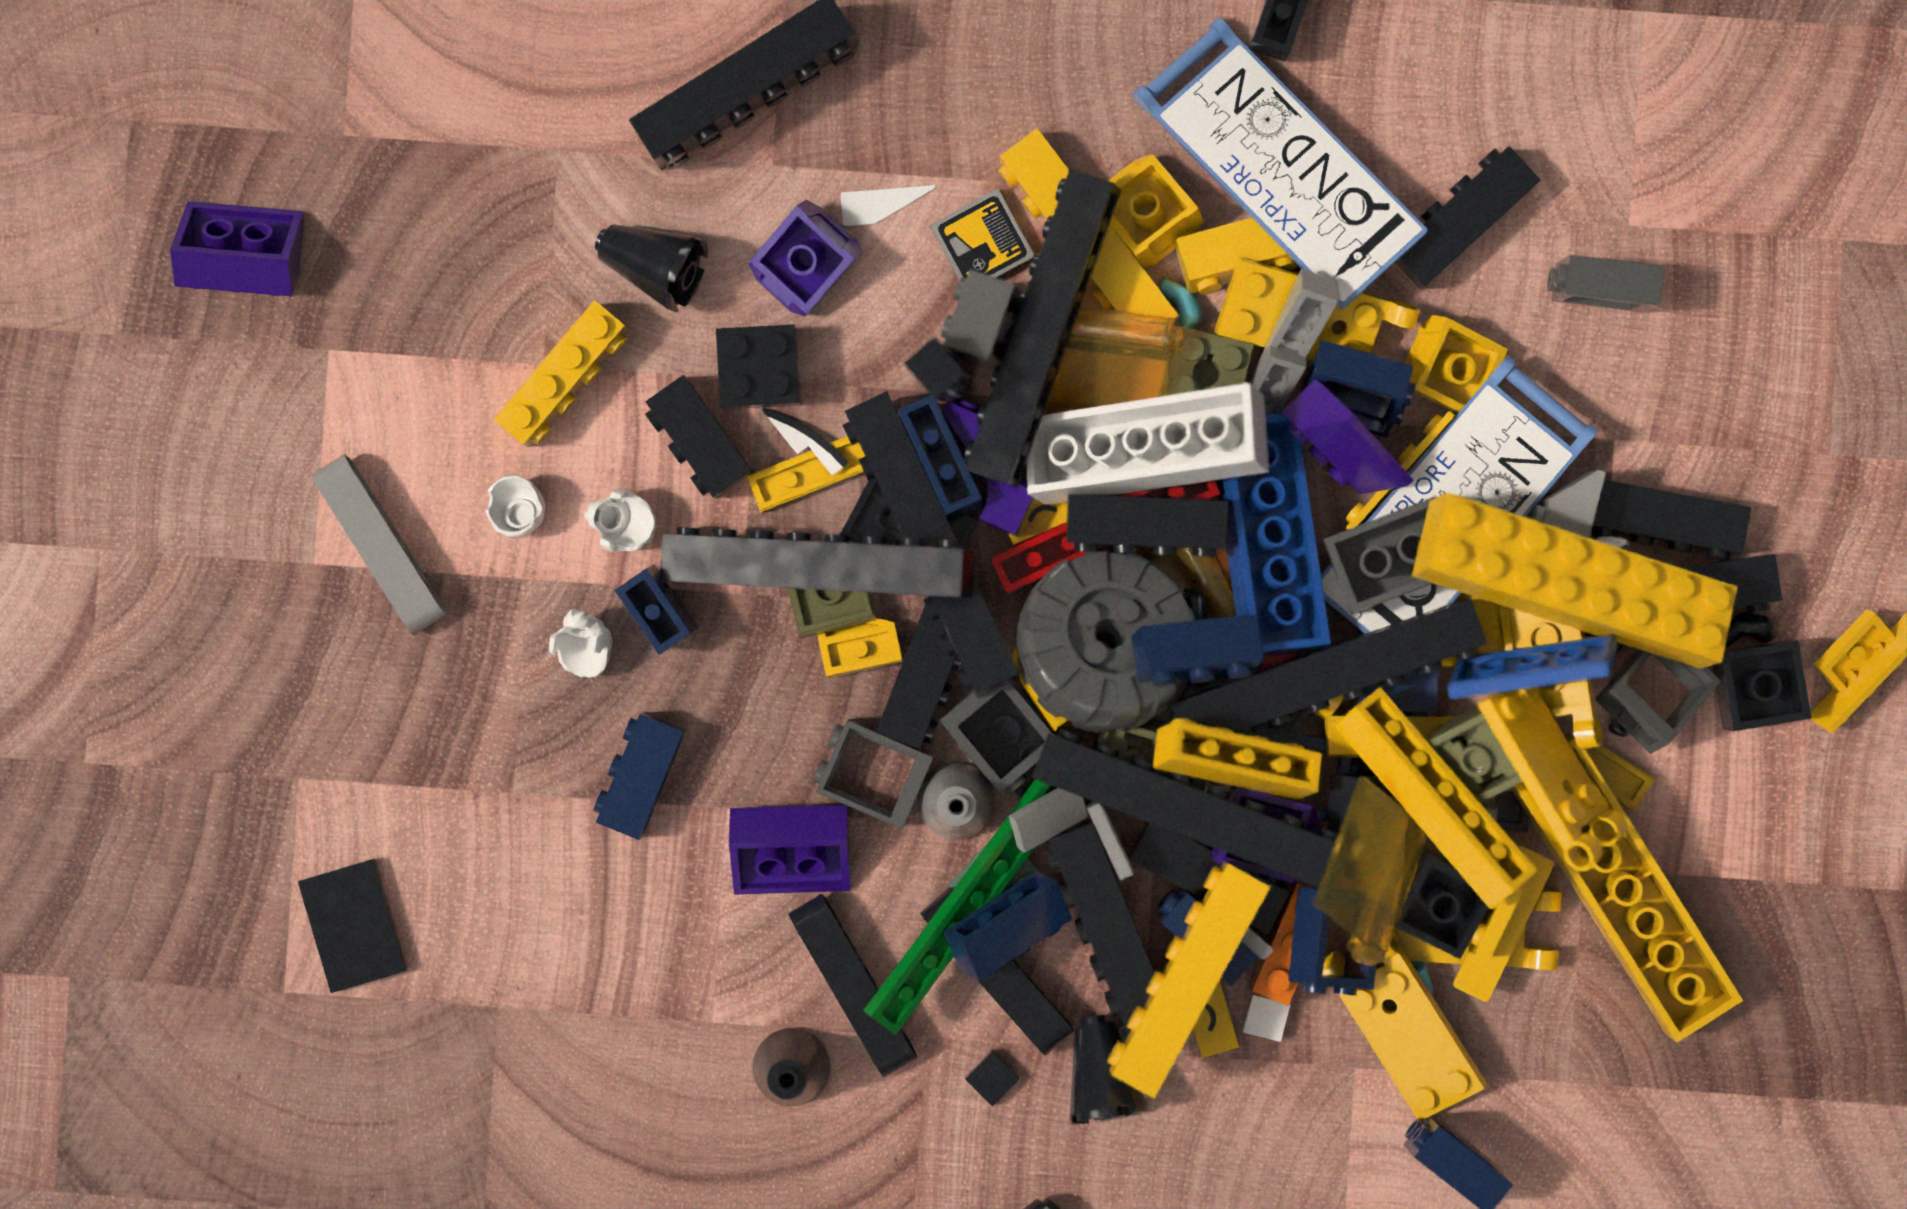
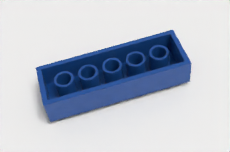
(1275, 548)

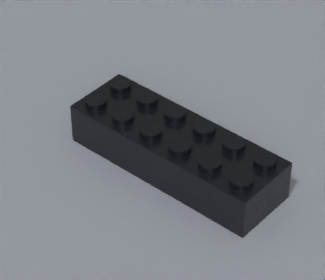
(744, 83)
(1103, 919)

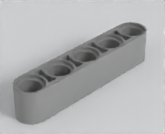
(379, 544)

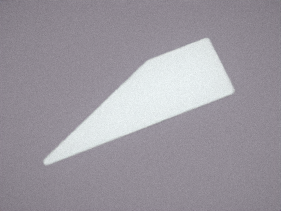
(875, 205)

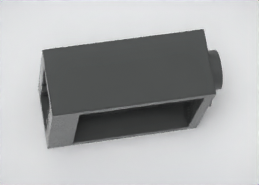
(1606, 283)
(968, 706)
(1639, 717)
(827, 770)

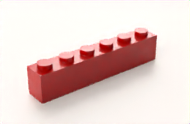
(1040, 554)

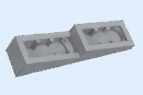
(1293, 337)

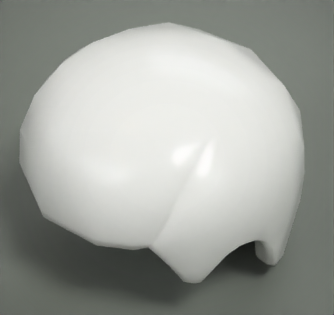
(515, 506)

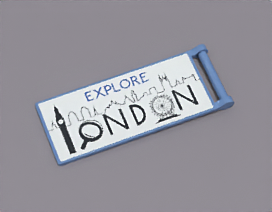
(1283, 165)
(1487, 455)

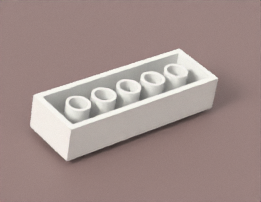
(1149, 444)

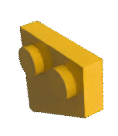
(860, 648)

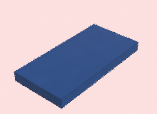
(1534, 666)

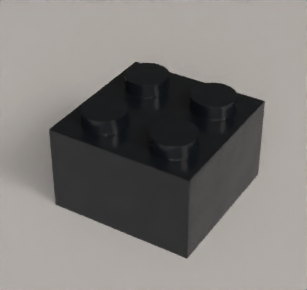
(758, 367)
(1762, 686)
(1441, 906)

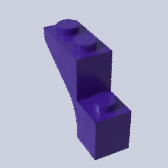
(1005, 505)

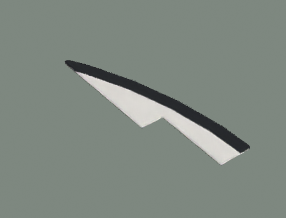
(801, 437)

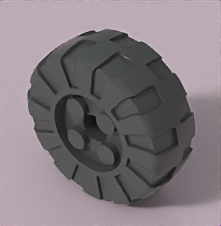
(1090, 602)

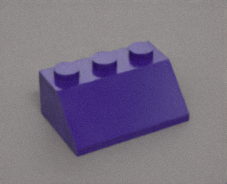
(237, 249)
(1343, 442)
(789, 849)

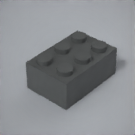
(981, 319)
(1378, 557)

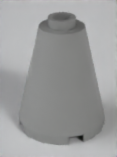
(956, 782)

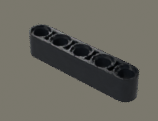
(849, 982)
(1020, 998)

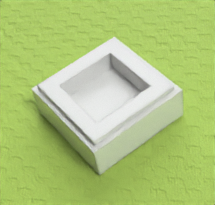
(1265, 1018)

